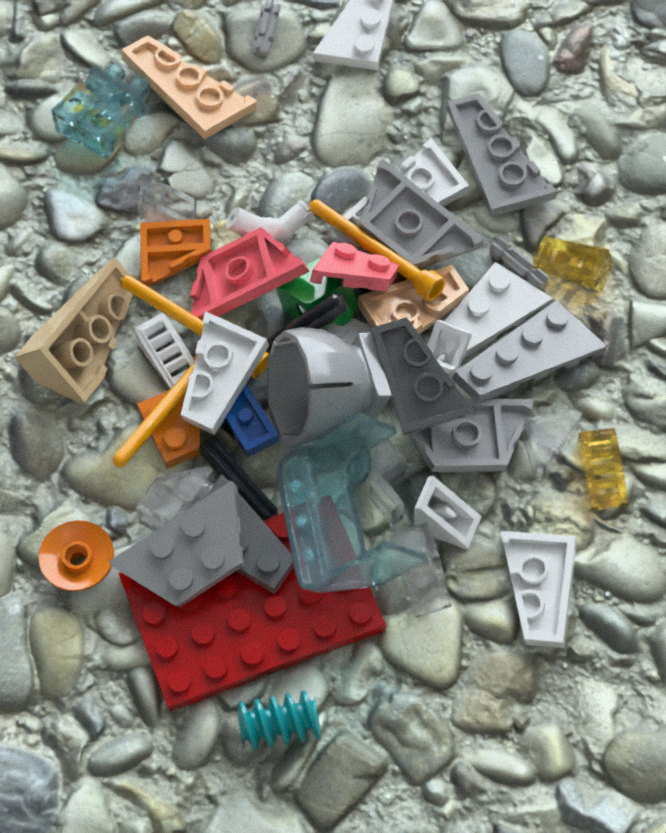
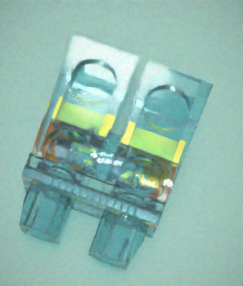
(101, 108)

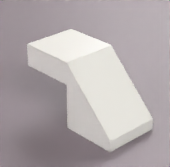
(449, 345)

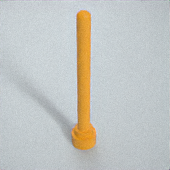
(427, 283)
(176, 313)
(153, 420)

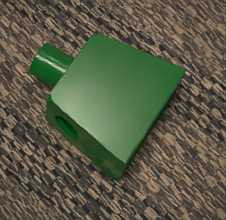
(302, 295)

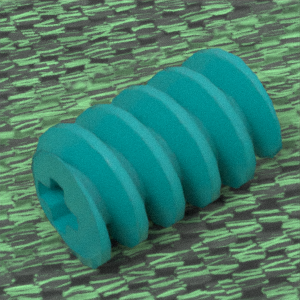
(278, 720)

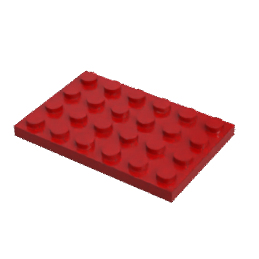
(244, 630)

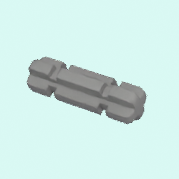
(265, 29)
(518, 263)

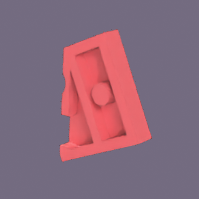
(355, 268)

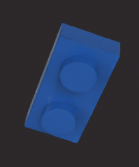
(250, 424)

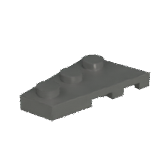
(418, 383)
(264, 556)

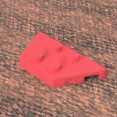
(242, 273)

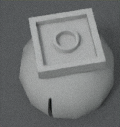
(322, 380)

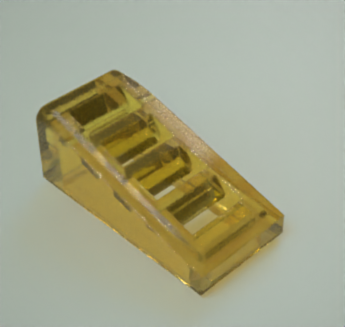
(583, 275)
(597, 446)

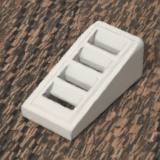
(155, 334)

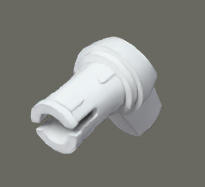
(280, 229)

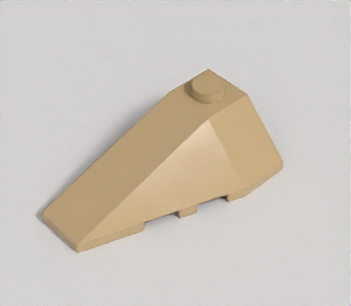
(75, 342)

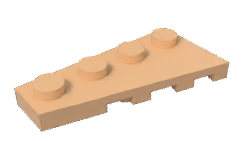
(187, 88)

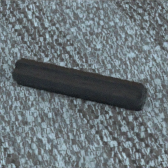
(316, 316)
(230, 469)

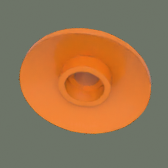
(72, 541)

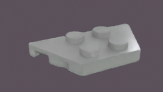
(412, 221)
(476, 441)
(189, 550)

